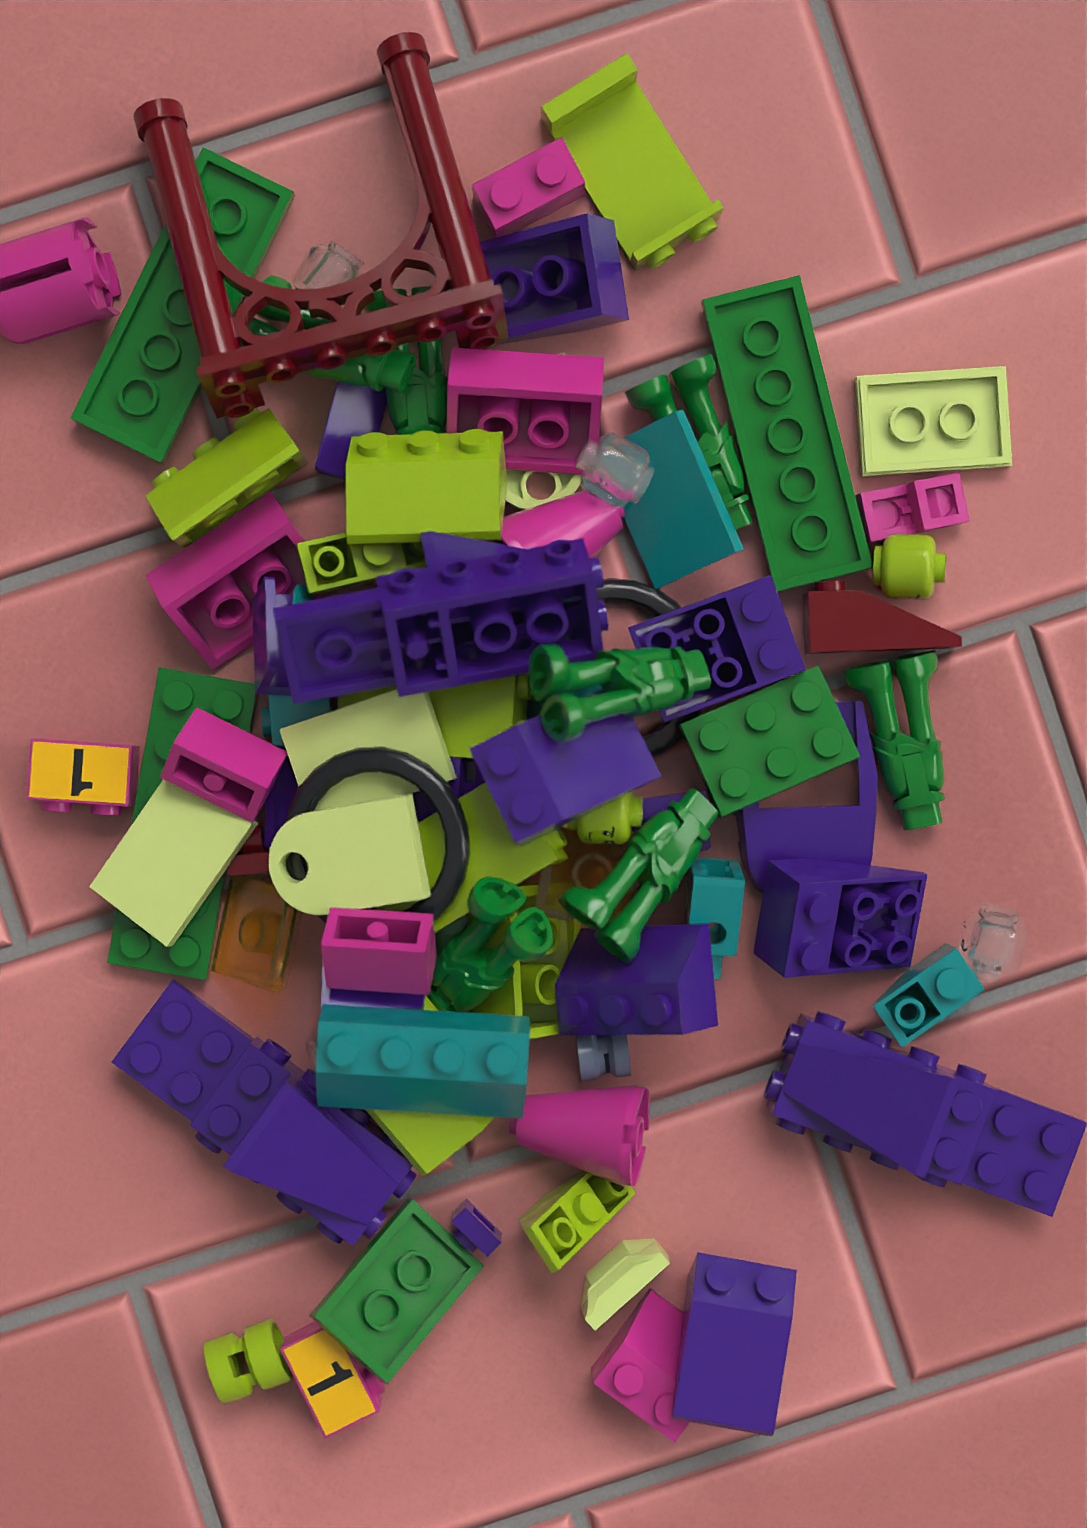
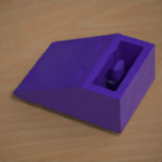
(739, 635)
(837, 917)

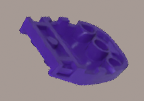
(818, 831)

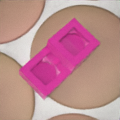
(913, 507)

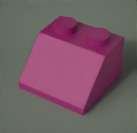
(642, 1363)

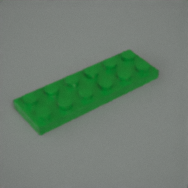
(151, 359)
(786, 433)
(173, 703)

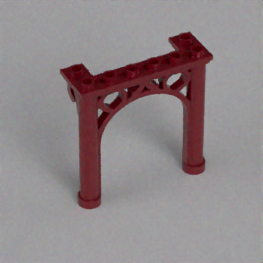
(234, 372)

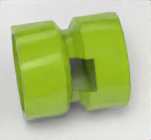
(263, 1356)

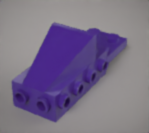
(446, 624)
(920, 1114)
(266, 1115)

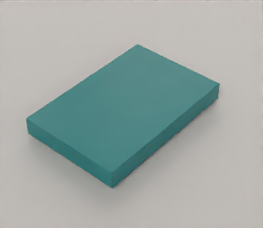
(681, 515)

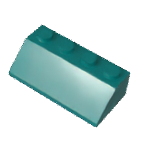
(422, 1061)

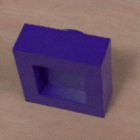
(474, 1229)

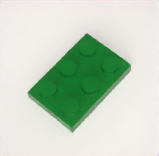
(769, 741)
(396, 1291)

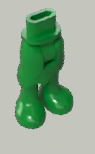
(363, 371)
(424, 399)
(715, 442)
(634, 682)
(912, 763)
(658, 859)
(467, 969)

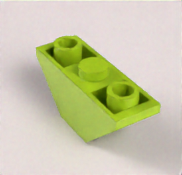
(335, 565)
(572, 1215)

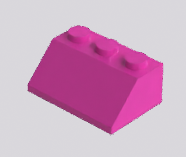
(537, 399)
(215, 578)

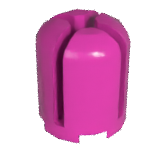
(55, 282)

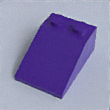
(558, 277)
(554, 783)
(733, 1343)

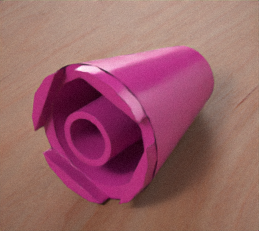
(564, 518)
(588, 1130)

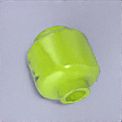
(908, 566)
(610, 822)

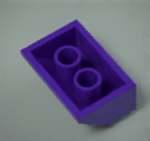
(657, 993)

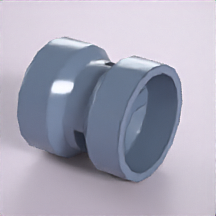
(603, 1055)

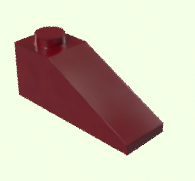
(859, 622)

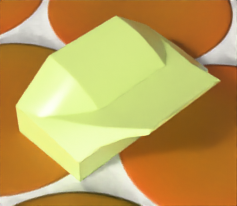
(620, 1278)

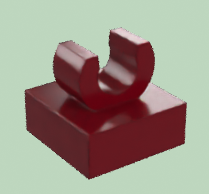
(253, 858)

